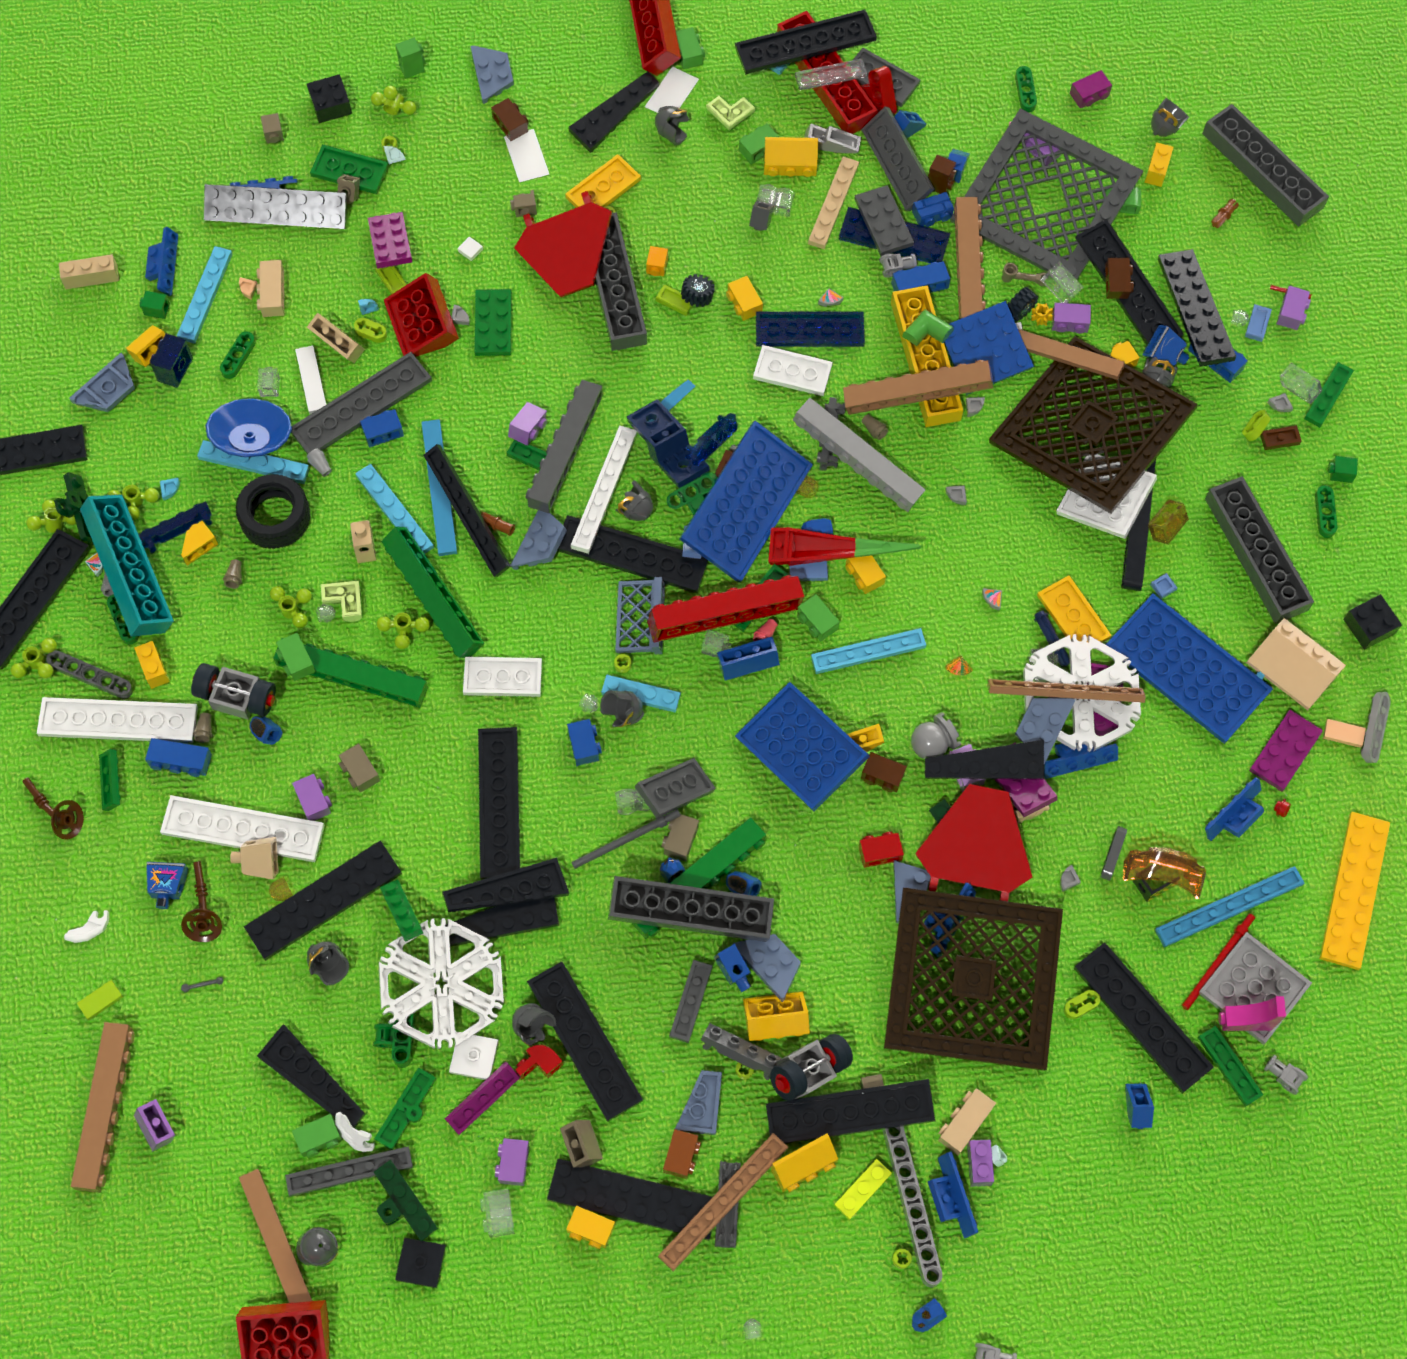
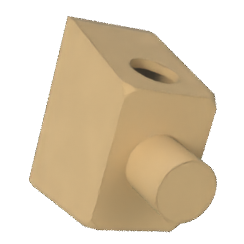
(363, 537)
(258, 858)

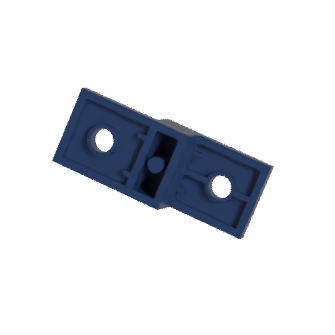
(666, 442)

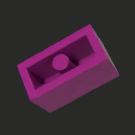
(1090, 89)

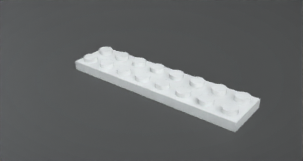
(117, 719)
(235, 826)

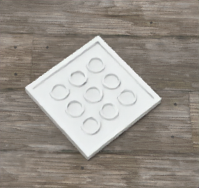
(1123, 517)

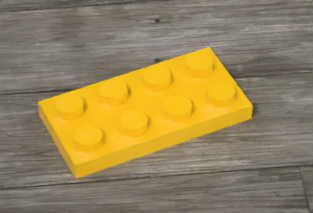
(605, 183)
(1072, 611)

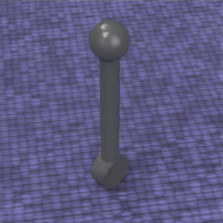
(185, 987)

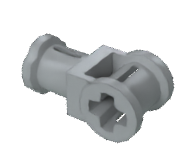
(896, 263)
(1286, 1074)
(991, 1352)

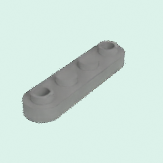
(1376, 727)

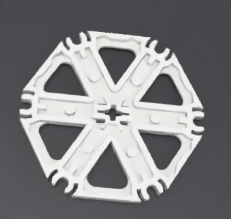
(1081, 674)
(457, 990)

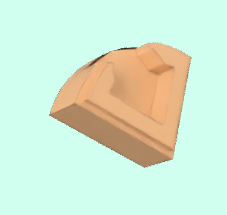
(247, 287)

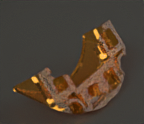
(1165, 866)

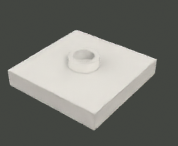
(474, 1057)

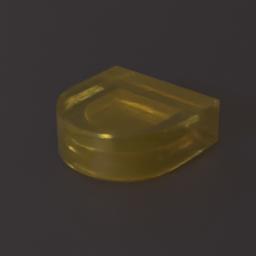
(808, 487)
(280, 890)

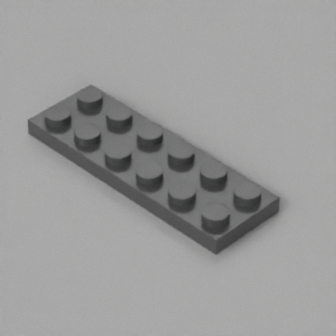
(897, 158)

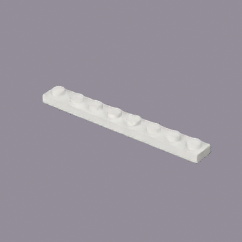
(603, 489)

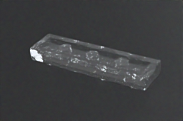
(831, 74)

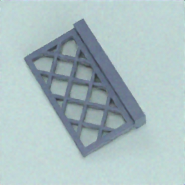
(657, 597)

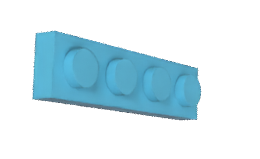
(648, 694)

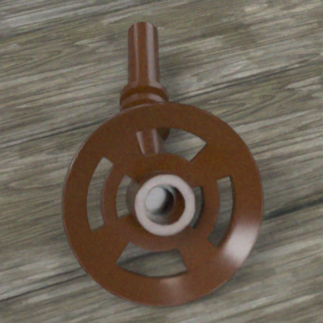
(62, 819)
(204, 915)

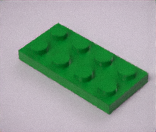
(334, 162)
(493, 322)

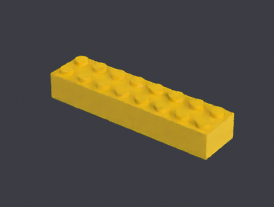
(928, 355)

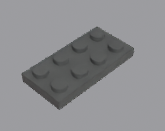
(903, 82)
(884, 220)
(675, 787)

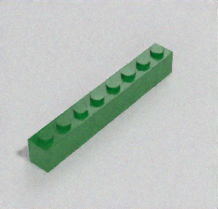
(432, 592)
(364, 676)
(716, 863)

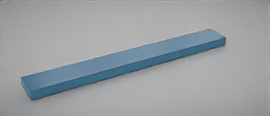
(440, 503)
(1229, 906)

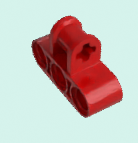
(881, 89)

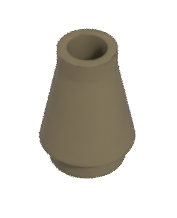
(875, 427)
(233, 575)
(203, 729)

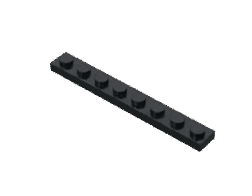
(467, 510)

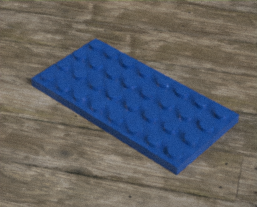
(746, 501)
(1189, 668)

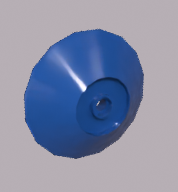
(248, 427)

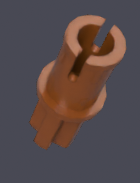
(1224, 213)
(498, 524)

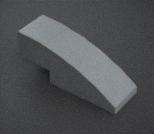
(833, 139)

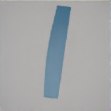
(675, 396)

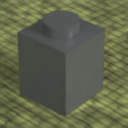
(761, 215)

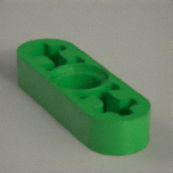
(1028, 82)
(237, 362)
(1321, 518)
(120, 626)

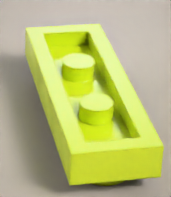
(863, 1189)

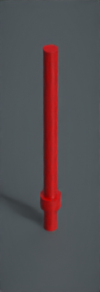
(1239, 932)

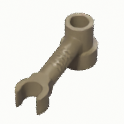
(1011, 272)

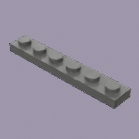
(346, 1171)

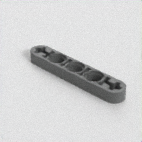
(84, 667)

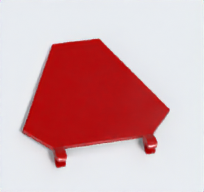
(566, 246)
(977, 844)

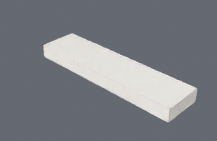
(310, 378)

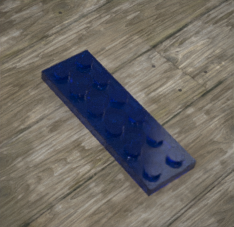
(928, 242)
(810, 329)

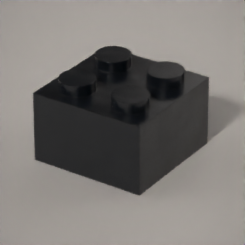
(329, 98)
(1372, 622)

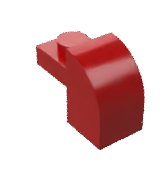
(540, 1057)

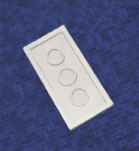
(792, 370)
(502, 676)

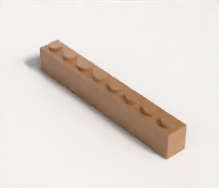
(969, 256)
(918, 387)
(102, 1107)

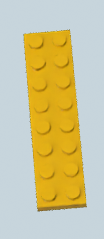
(1355, 891)

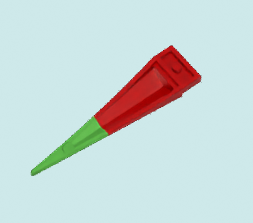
(803, 547)

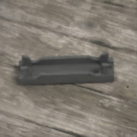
(825, 457)
(739, 1050)
(727, 1228)

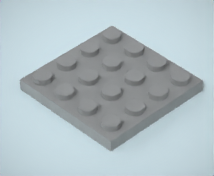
(1254, 976)

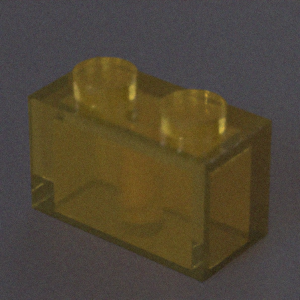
(1168, 521)

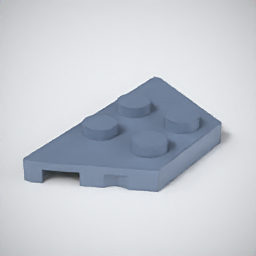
(492, 71)
(106, 387)
(540, 541)
(1044, 721)
(771, 962)

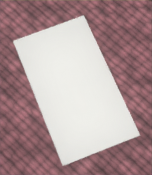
(672, 90)
(527, 156)

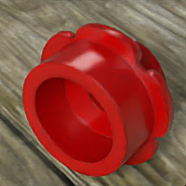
(1282, 808)

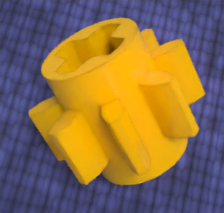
(1042, 314)

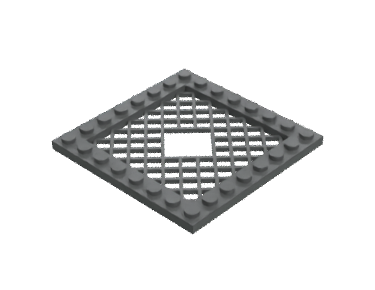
(1023, 123)

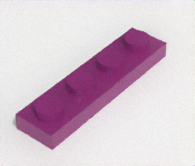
(482, 1098)

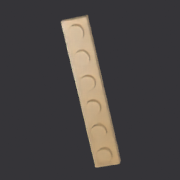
(833, 203)

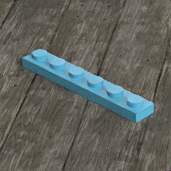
(204, 294)
(259, 464)
(391, 505)
(868, 651)

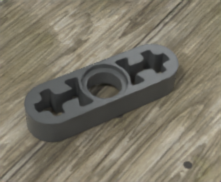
(1113, 853)

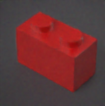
(880, 849)

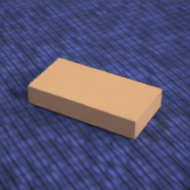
(1344, 733)

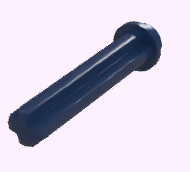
(1051, 636)

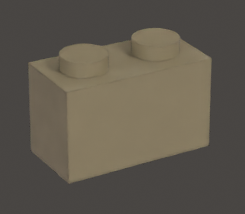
(359, 768)
(680, 837)
(581, 1143)

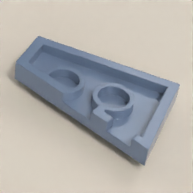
(907, 877)
(702, 1107)

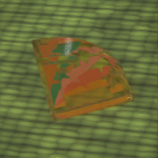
(958, 666)

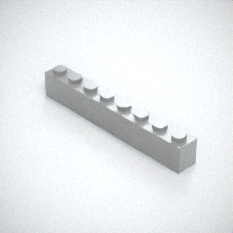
(858, 454)

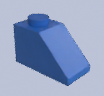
(909, 122)
(961, 160)
(1139, 1106)

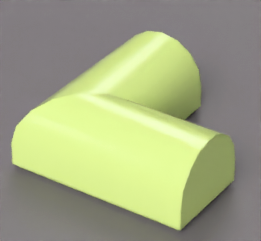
(730, 115)
(347, 594)

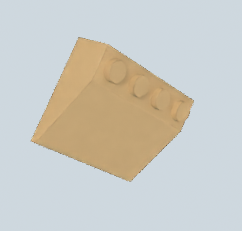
(1296, 664)

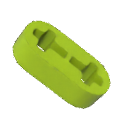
(370, 330)
(1256, 425)
(1084, 1008)

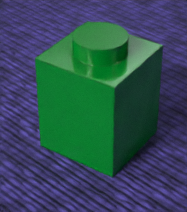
(154, 304)
(1343, 469)

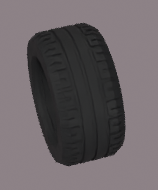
(266, 488)

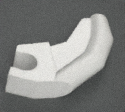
(90, 930)
(352, 1136)

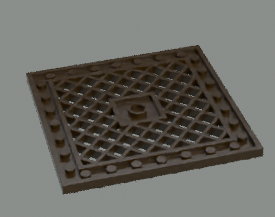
(1093, 426)
(974, 979)

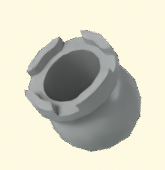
(933, 738)

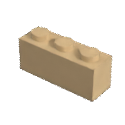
(88, 271)
(271, 288)
(335, 338)
(966, 1121)

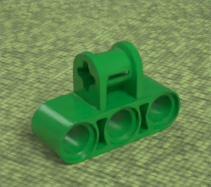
(686, 497)
(391, 1040)

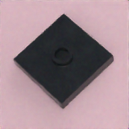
(420, 1263)

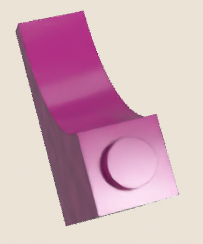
(1253, 1017)

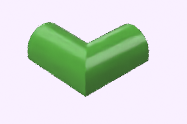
(926, 324)

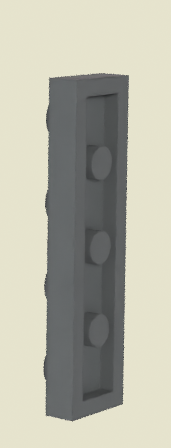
(690, 1001)

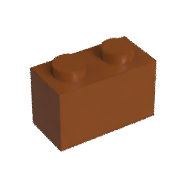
(681, 1154)

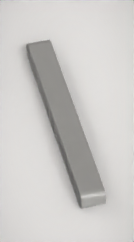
(913, 1203)

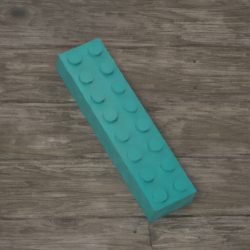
(126, 565)

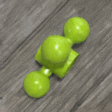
(393, 101)
(150, 495)
(51, 520)
(303, 596)
(402, 640)
(44, 669)

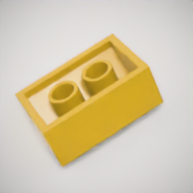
(790, 156)
(771, 1018)
(805, 1163)

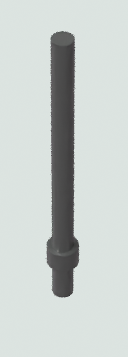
(659, 822)

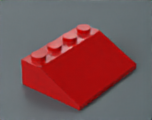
(421, 317)
(284, 1331)

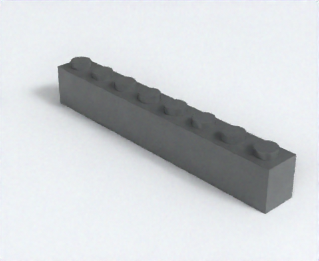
(565, 446)

